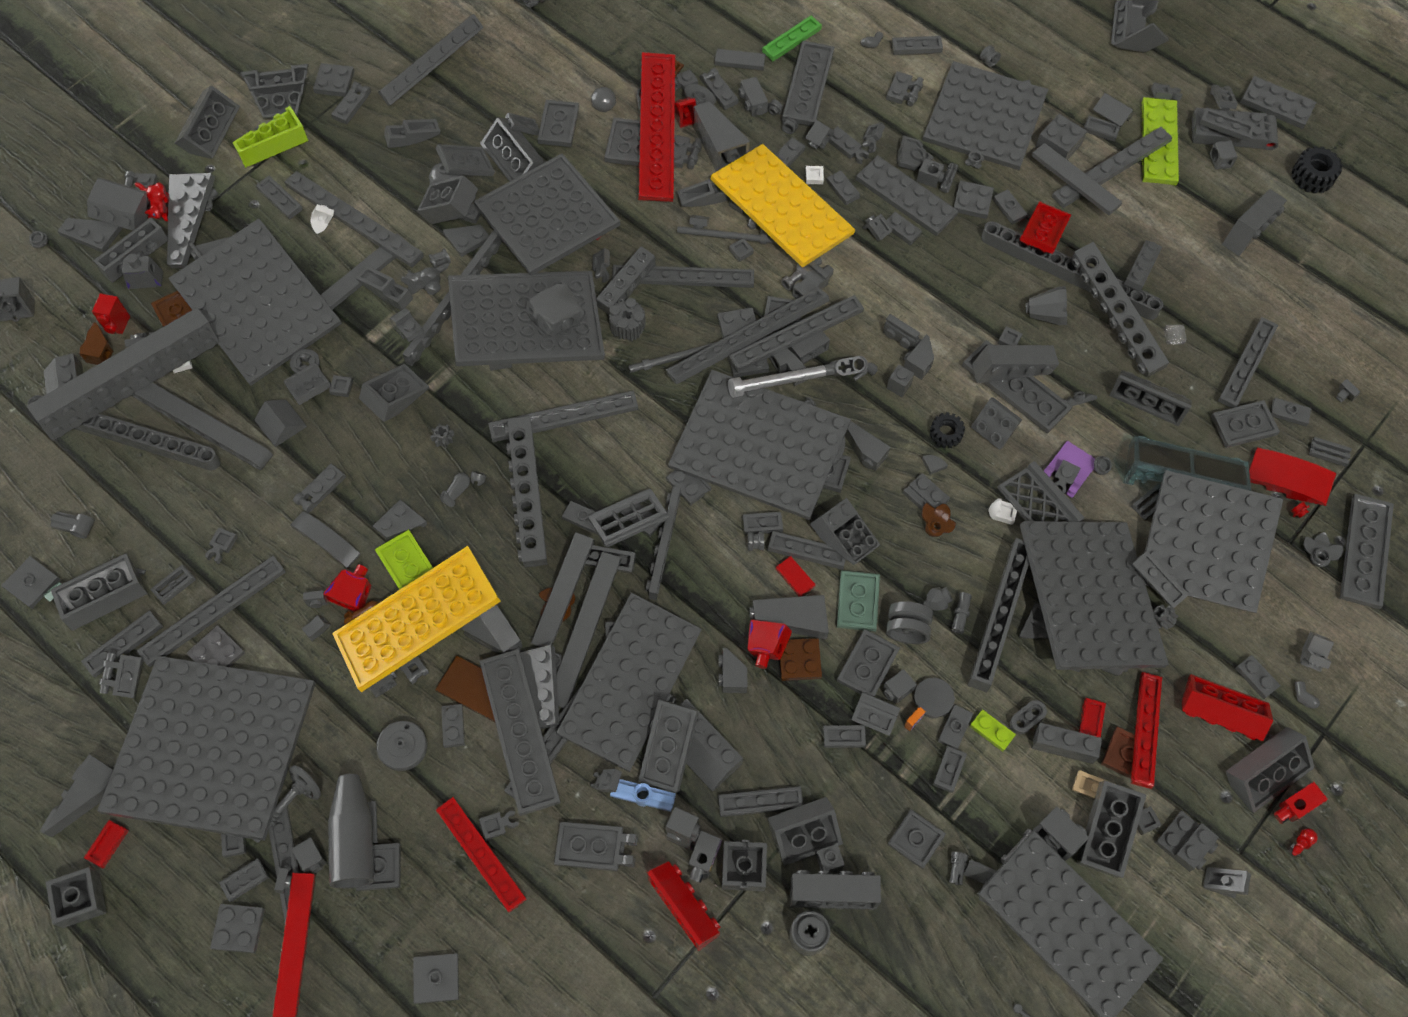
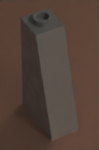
(801, 614)

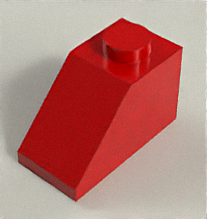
(685, 111)

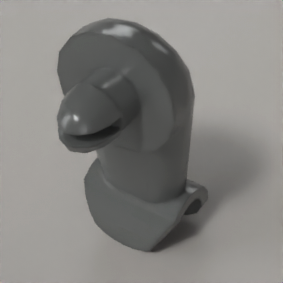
(459, 485)

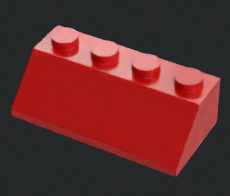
(1227, 708)
(683, 905)

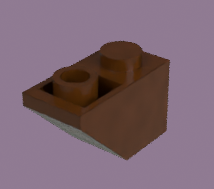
(96, 346)

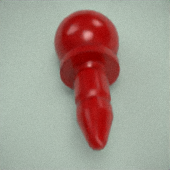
(1304, 841)

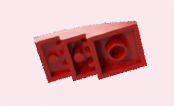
(1292, 476)

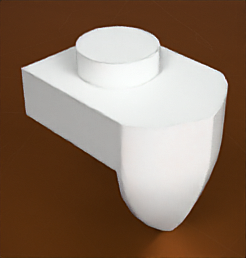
(320, 218)
(1002, 511)

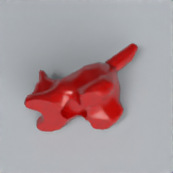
(157, 198)

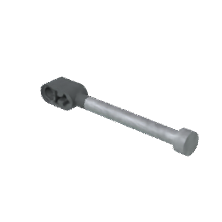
(738, 387)

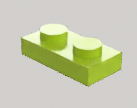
(992, 730)

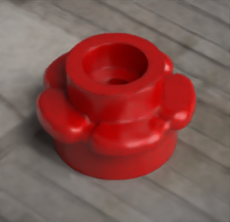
(1300, 510)

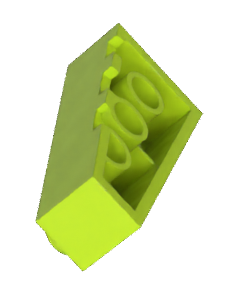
(271, 138)

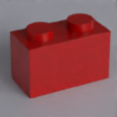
(111, 314)

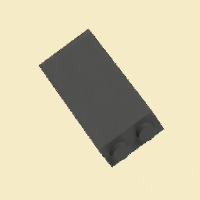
(719, 136)

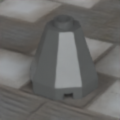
(1049, 306)

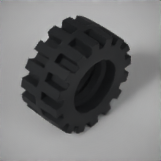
(951, 421)

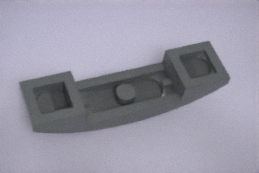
(326, 539)

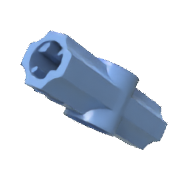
(657, 798)

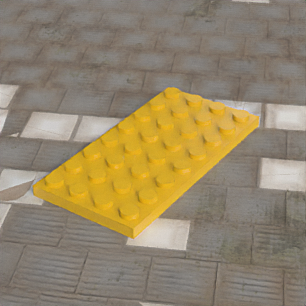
(782, 205)
(415, 618)

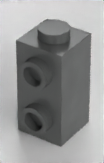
(753, 96)

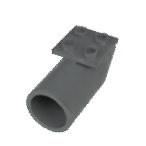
(351, 835)

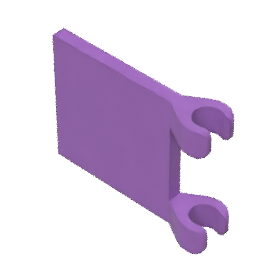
(1077, 457)

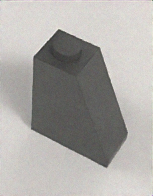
(493, 632)

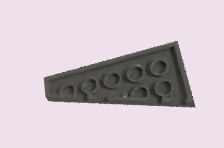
(185, 211)

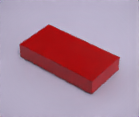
(795, 577)
(1092, 717)
(106, 844)

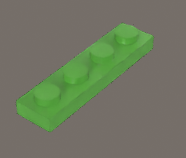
(791, 38)

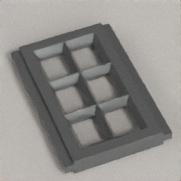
(633, 529)

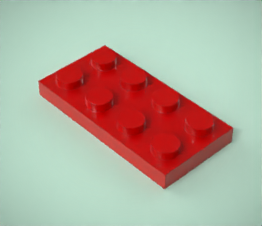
(1045, 228)

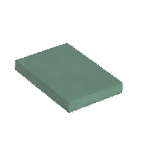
(858, 601)

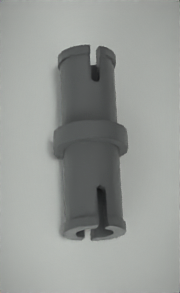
(961, 612)

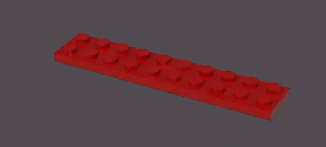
(657, 127)

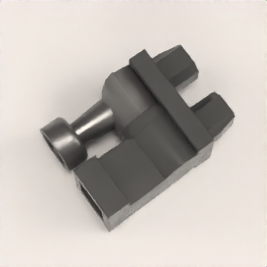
(812, 276)

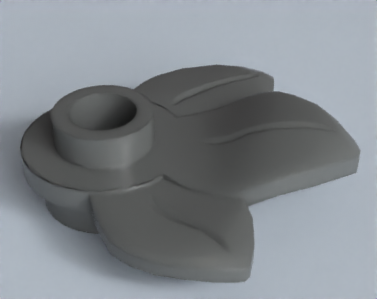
(1321, 547)

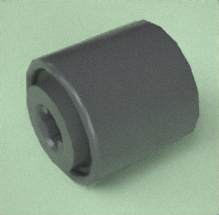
(803, 942)

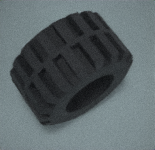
(1317, 169)

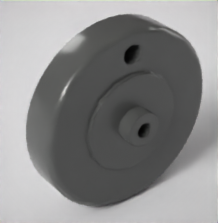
(402, 745)

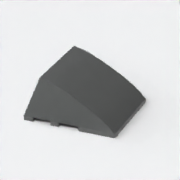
(277, 89)

